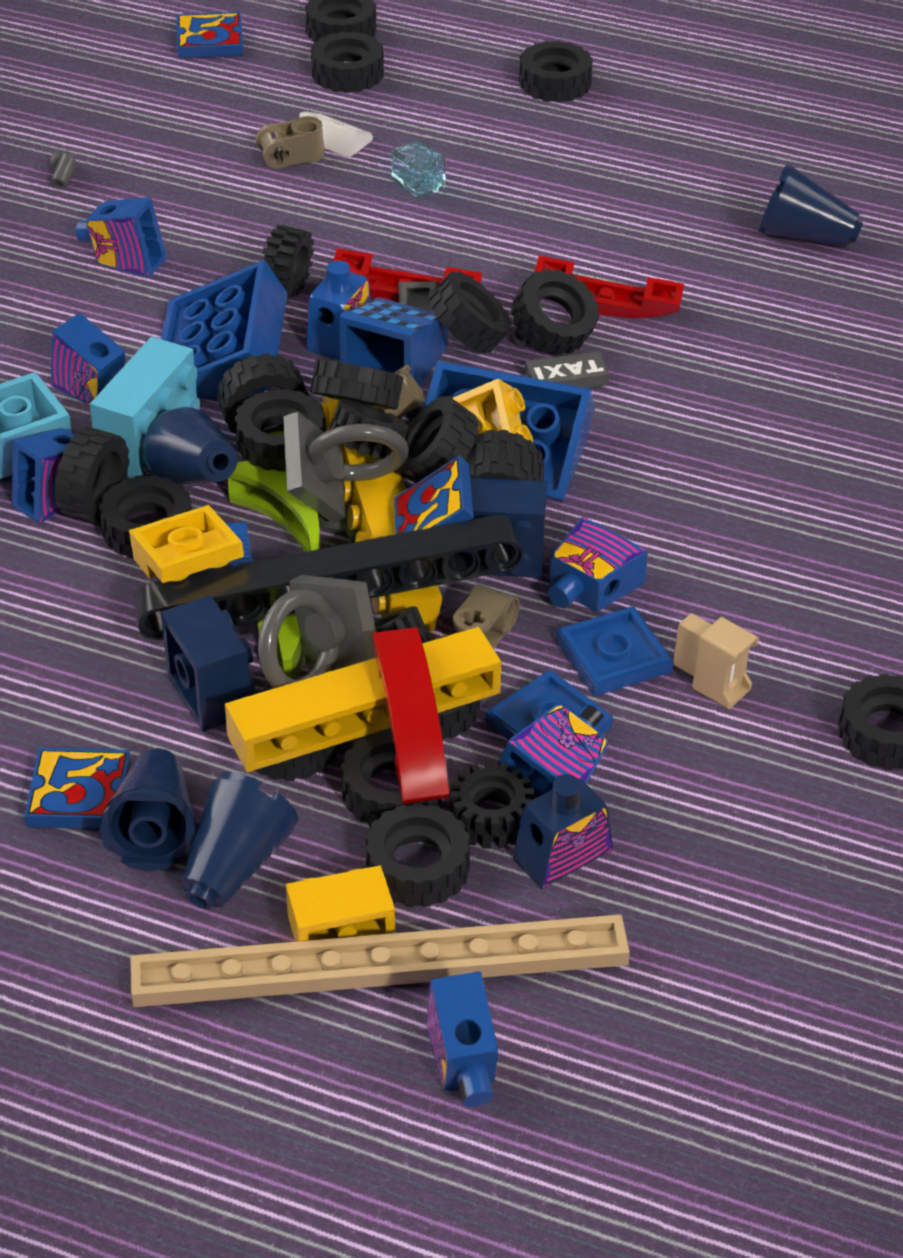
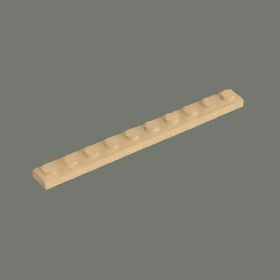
(377, 960)

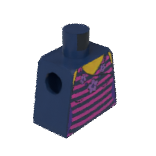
(562, 831)

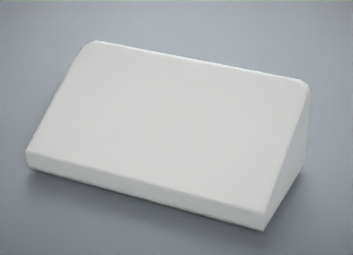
(341, 136)

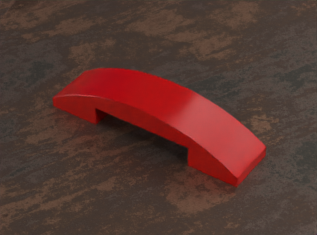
(385, 282)
(623, 300)
(412, 715)

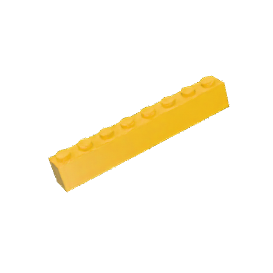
(373, 515)

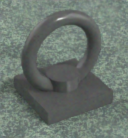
(317, 466)
(332, 624)

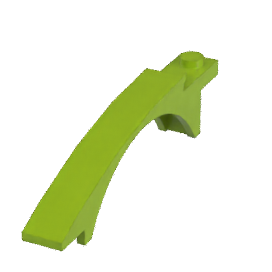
(268, 494)

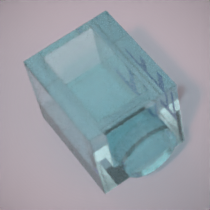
(418, 169)

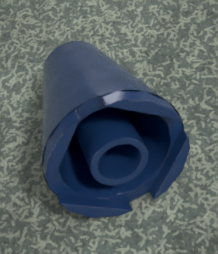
(808, 212)
(188, 448)
(150, 814)
(234, 838)

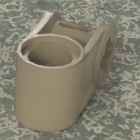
(295, 142)
(410, 396)
(490, 611)

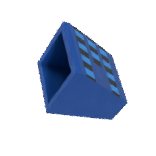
(390, 336)

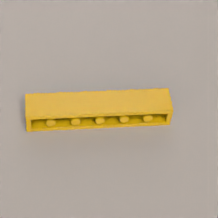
(353, 702)

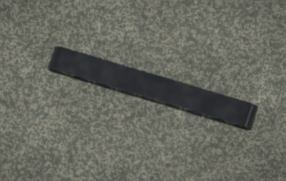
(385, 563)

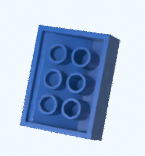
(228, 323)
(553, 413)

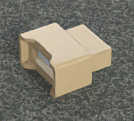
(715, 657)

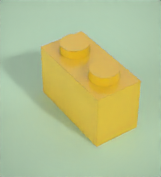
(341, 905)

